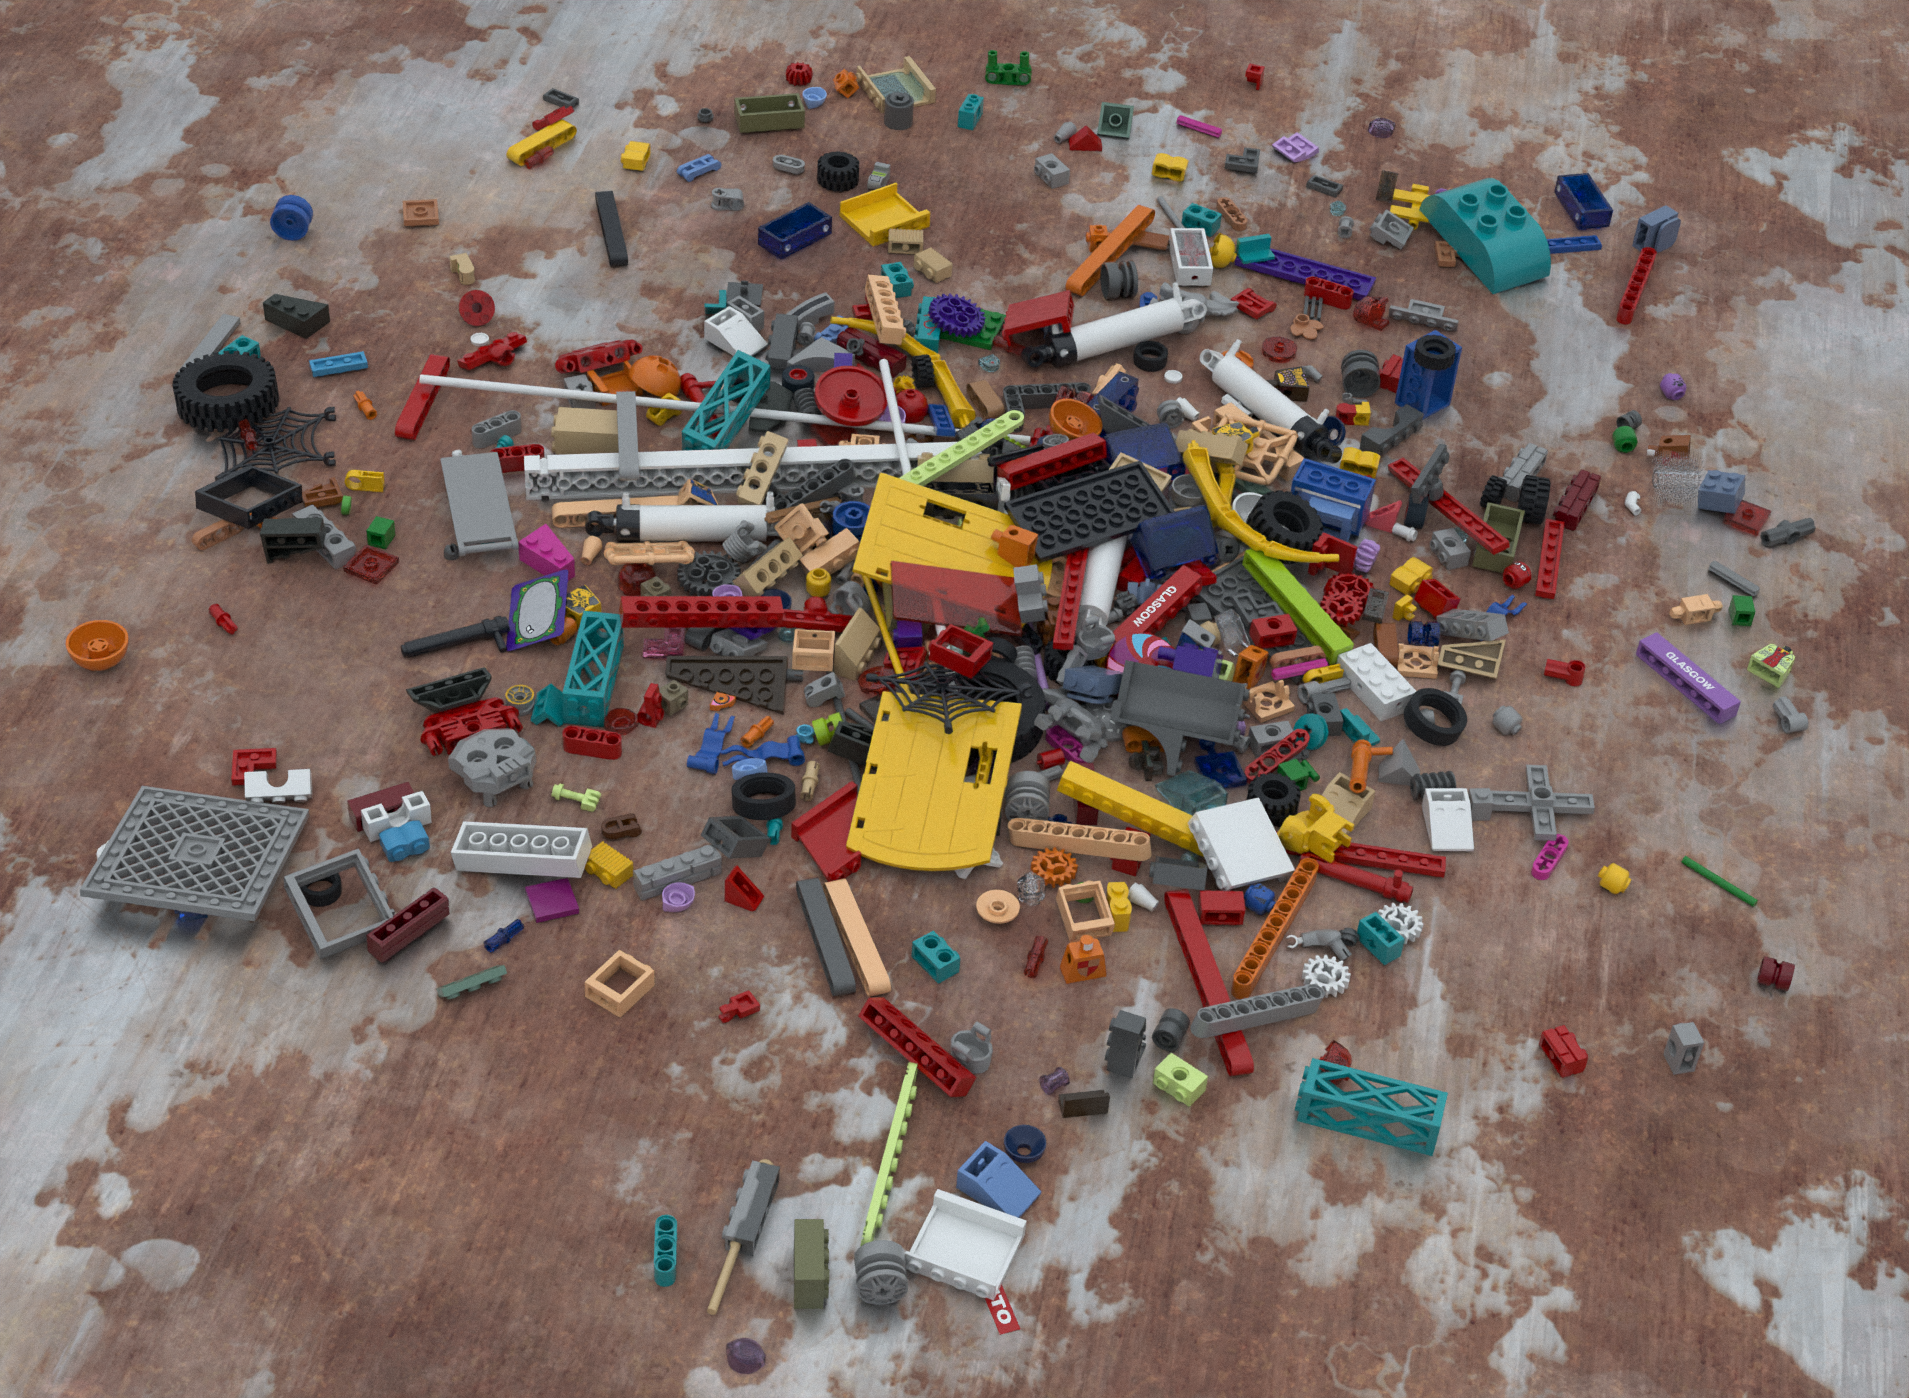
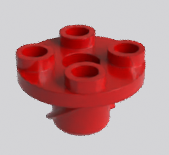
(476, 307)

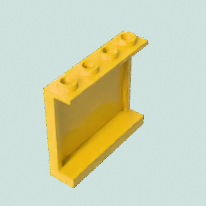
(880, 210)

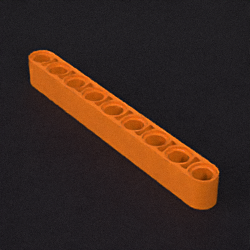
(1110, 249)
(1274, 929)

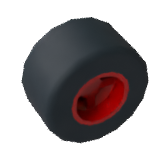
(798, 377)
(1416, 513)

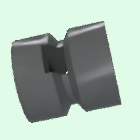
(1171, 1029)

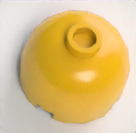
(1222, 251)

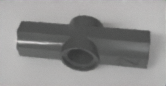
(1787, 532)

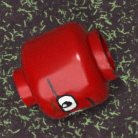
(1516, 575)

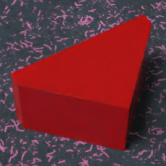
(1085, 140)
(741, 890)

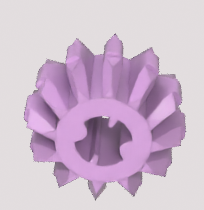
(1366, 555)

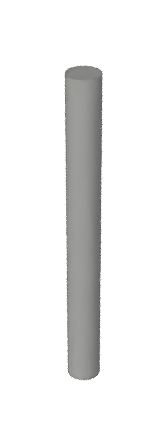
(1169, 212)

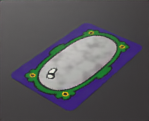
(537, 610)

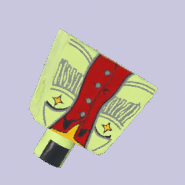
(1772, 664)

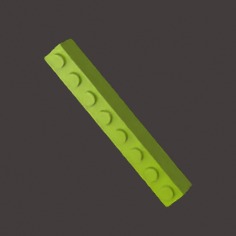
(1297, 603)

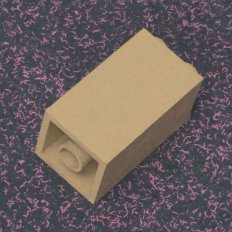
(584, 431)

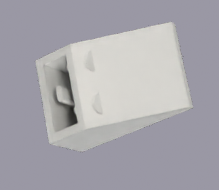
(733, 332)
(1448, 819)

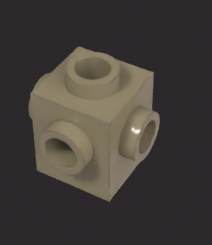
(655, 587)
(673, 697)

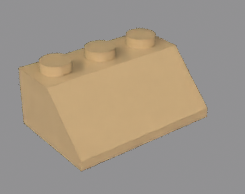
(856, 646)

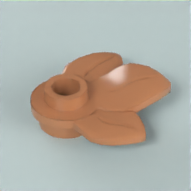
(1304, 326)

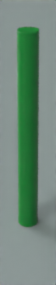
(1719, 881)

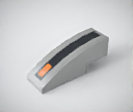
(813, 309)

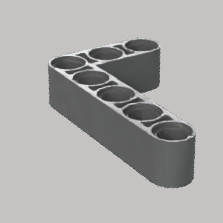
(1035, 396)
(816, 488)

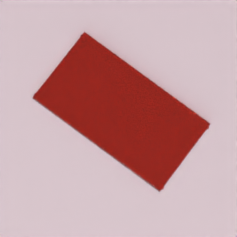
(954, 597)

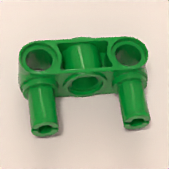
(1007, 72)

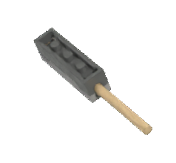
(746, 1219)

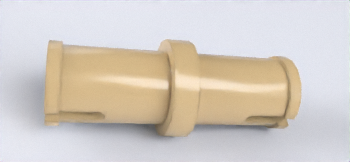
(809, 781)

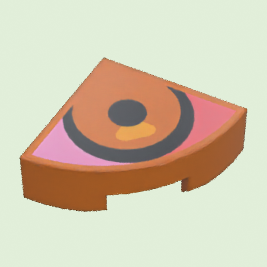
(722, 701)

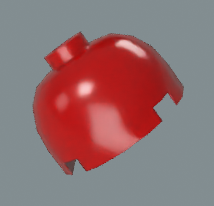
(914, 405)

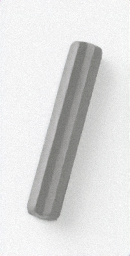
(1734, 578)

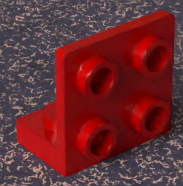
(1331, 545)

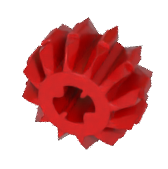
(799, 74)

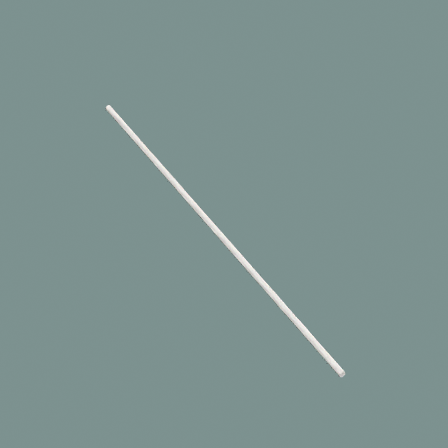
(672, 404)

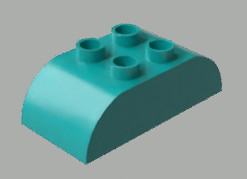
(1490, 233)

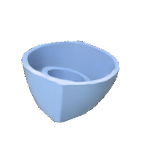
(814, 97)
(748, 766)

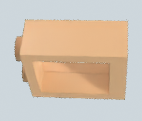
(813, 652)
(1095, 928)
(610, 999)

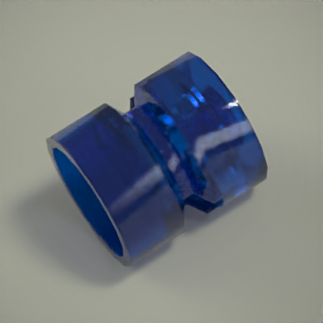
(1423, 633)

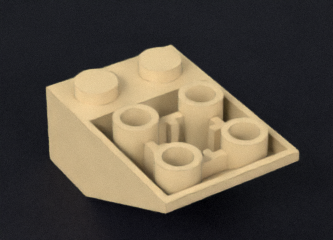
(1347, 803)

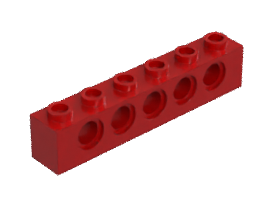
(917, 1047)

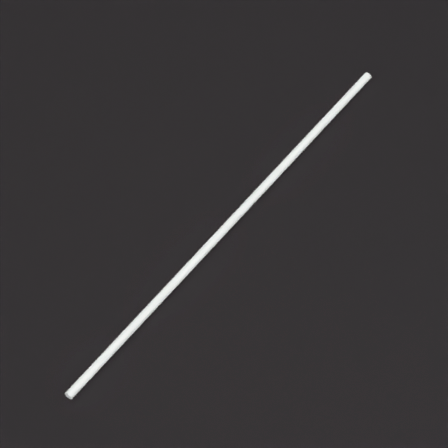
(899, 437)

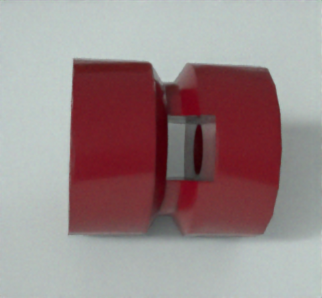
(1775, 973)

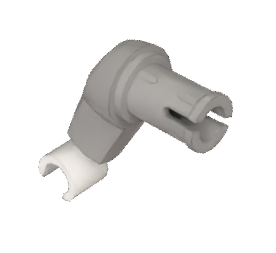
(1323, 937)

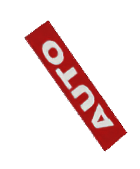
(1002, 1313)

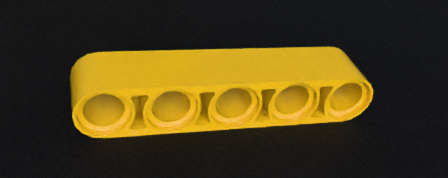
(552, 136)

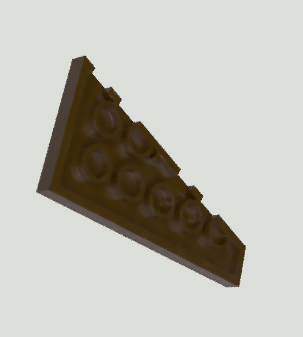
(749, 678)

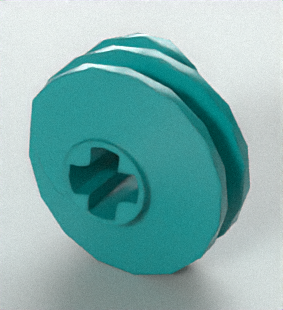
(1319, 730)

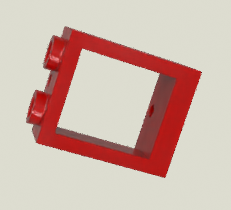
(979, 648)

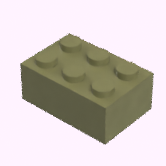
(810, 1263)

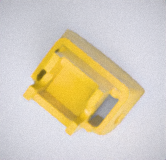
(1316, 830)

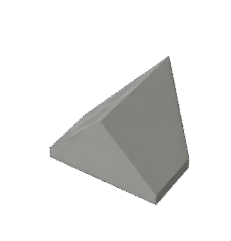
(1398, 767)

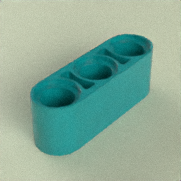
(665, 1260)

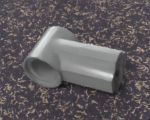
(1790, 718)

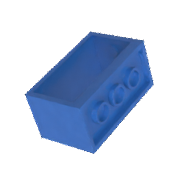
(1424, 388)
(1336, 484)

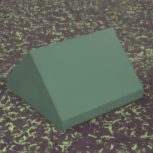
(1115, 120)

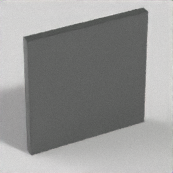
(748, 291)

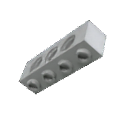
(336, 548)
(1472, 624)

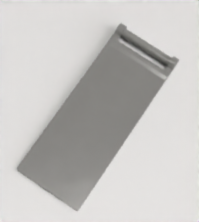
(478, 503)

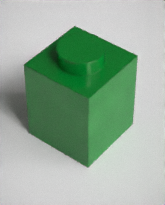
(381, 532)
(1741, 610)

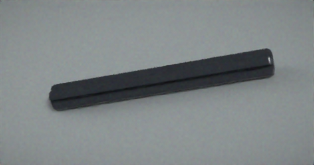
(1012, 455)

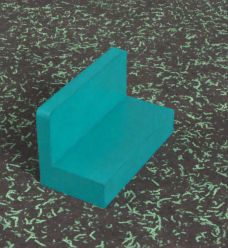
(1254, 248)
(716, 308)
(548, 705)
(1357, 729)

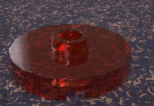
(1279, 349)
(877, 688)

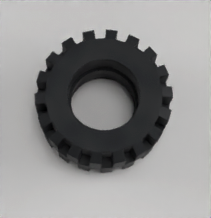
(838, 171)
(1534, 498)
(1055, 659)
(1277, 794)

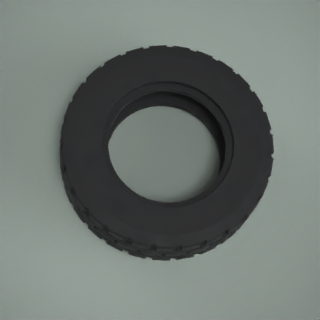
(1012, 677)

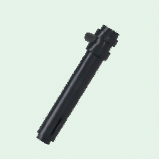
(486, 629)

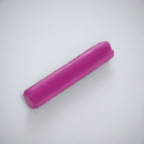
(1199, 126)
(1297, 669)

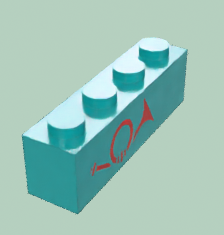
(926, 331)

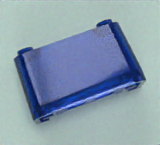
(1175, 540)

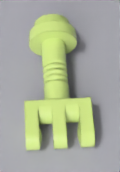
(589, 799)

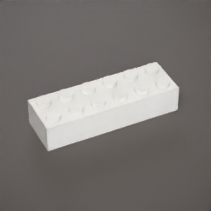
(521, 849)

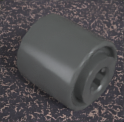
(898, 111)

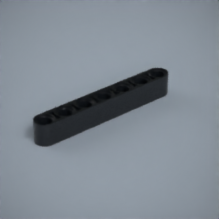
(611, 228)

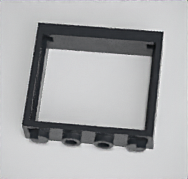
(212, 496)

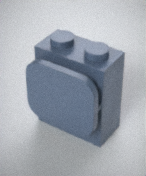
(1657, 229)
(1092, 683)

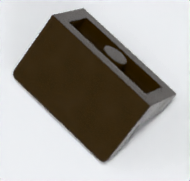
(1084, 1103)

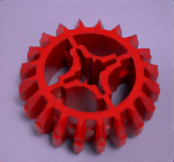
(1350, 583)

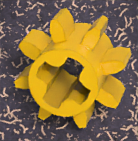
(902, 383)

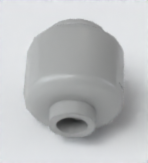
(1507, 720)

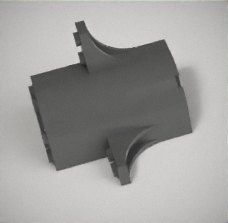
(1178, 706)

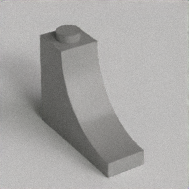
(818, 356)

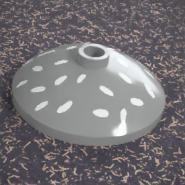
(1103, 712)

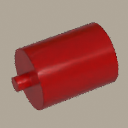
(1050, 758)

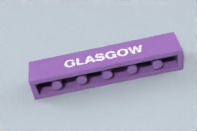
(1688, 678)

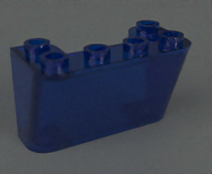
(1150, 444)

